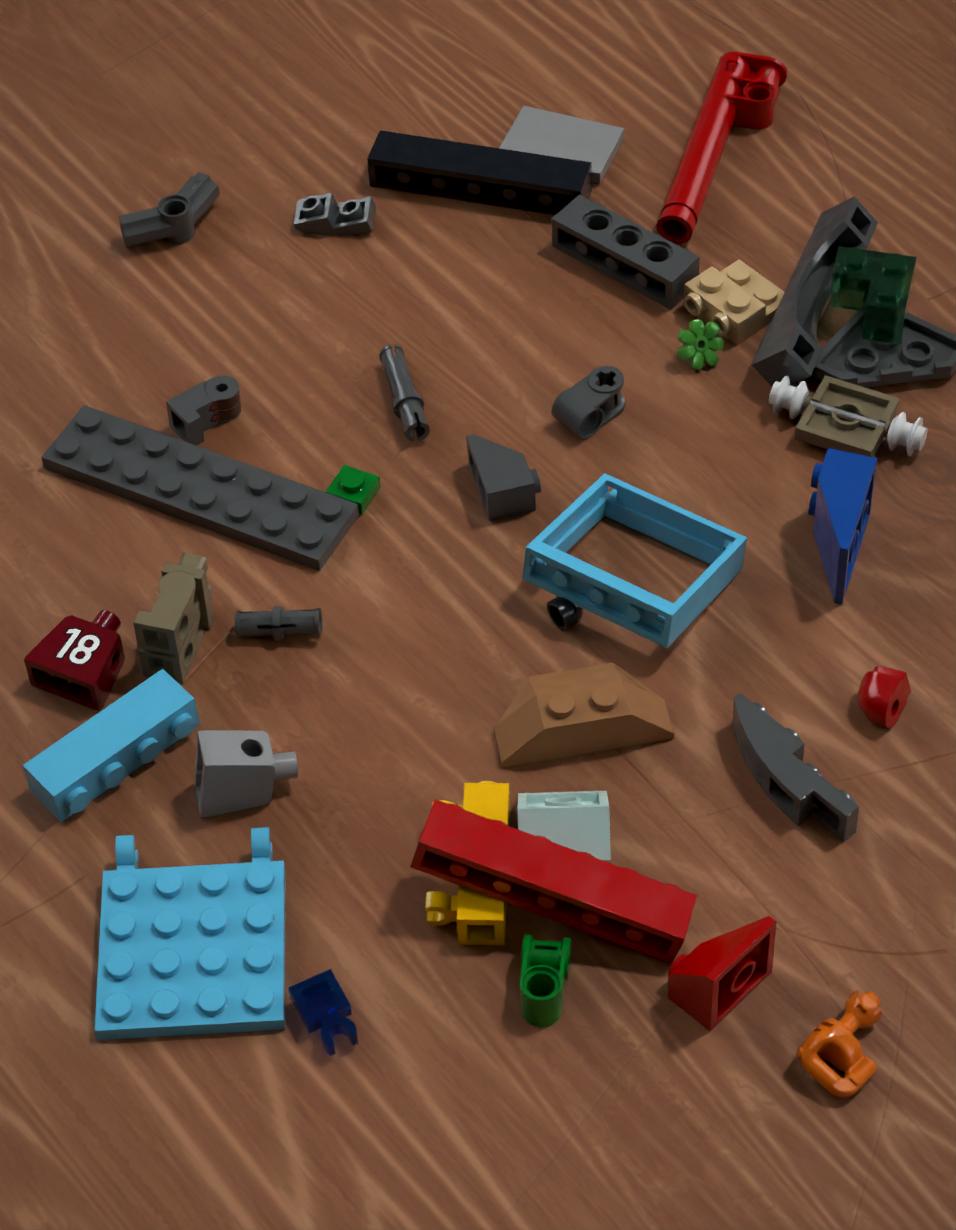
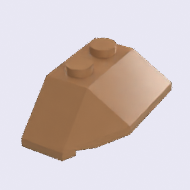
(579, 715)

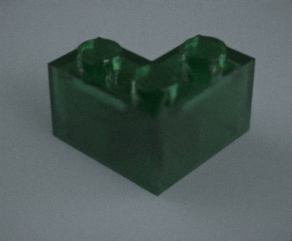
(874, 284)

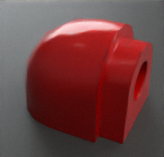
(884, 695)

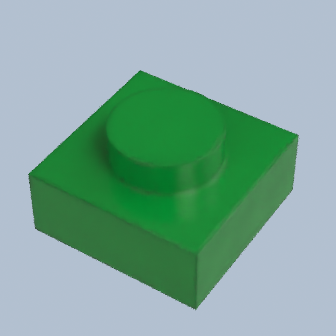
(355, 486)

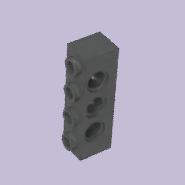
(624, 251)

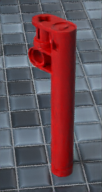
(736, 97)

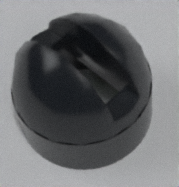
(564, 613)

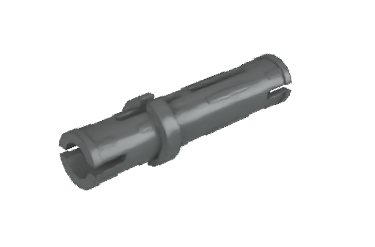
(407, 402)

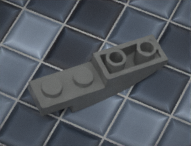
(777, 765)

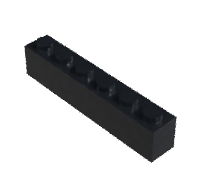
(477, 173)

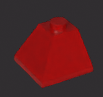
(722, 972)

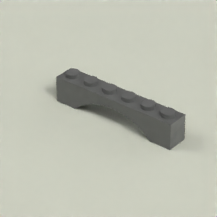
(791, 339)

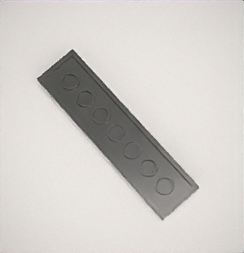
(202, 487)

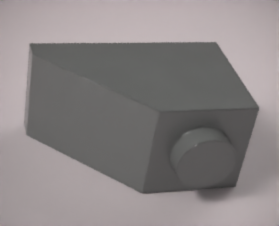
(502, 478)

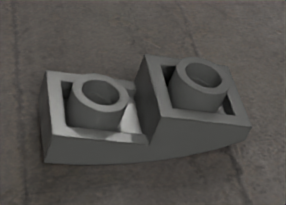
(327, 217)

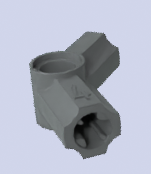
(174, 215)

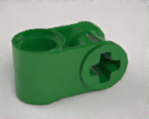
(544, 972)

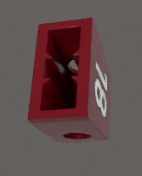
(79, 659)

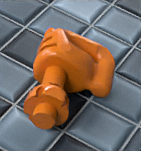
(838, 1046)

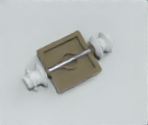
(847, 417)

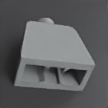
(237, 770)

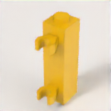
(478, 916)

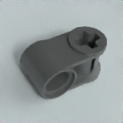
(591, 402)

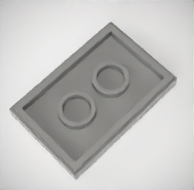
(565, 137)

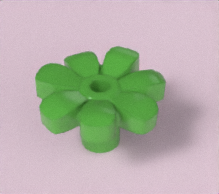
(700, 344)

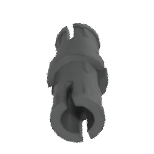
(278, 623)

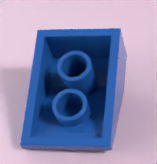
(841, 513)

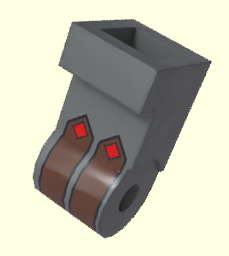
(204, 407)

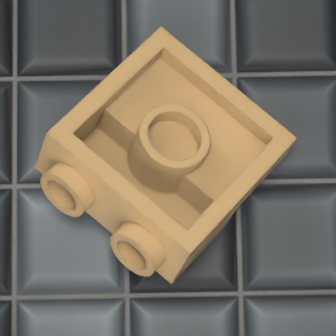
(733, 299)

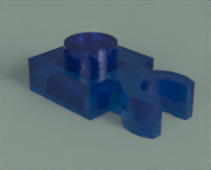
(324, 1007)

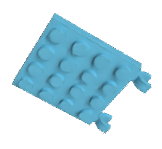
(191, 946)

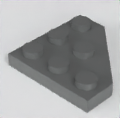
(923, 355)

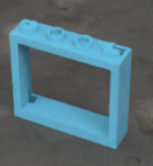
(614, 598)

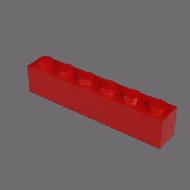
(554, 881)

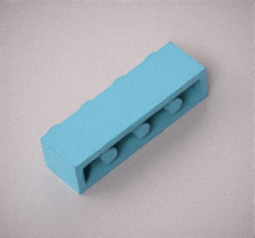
(111, 745)

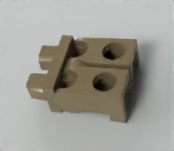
(175, 625)

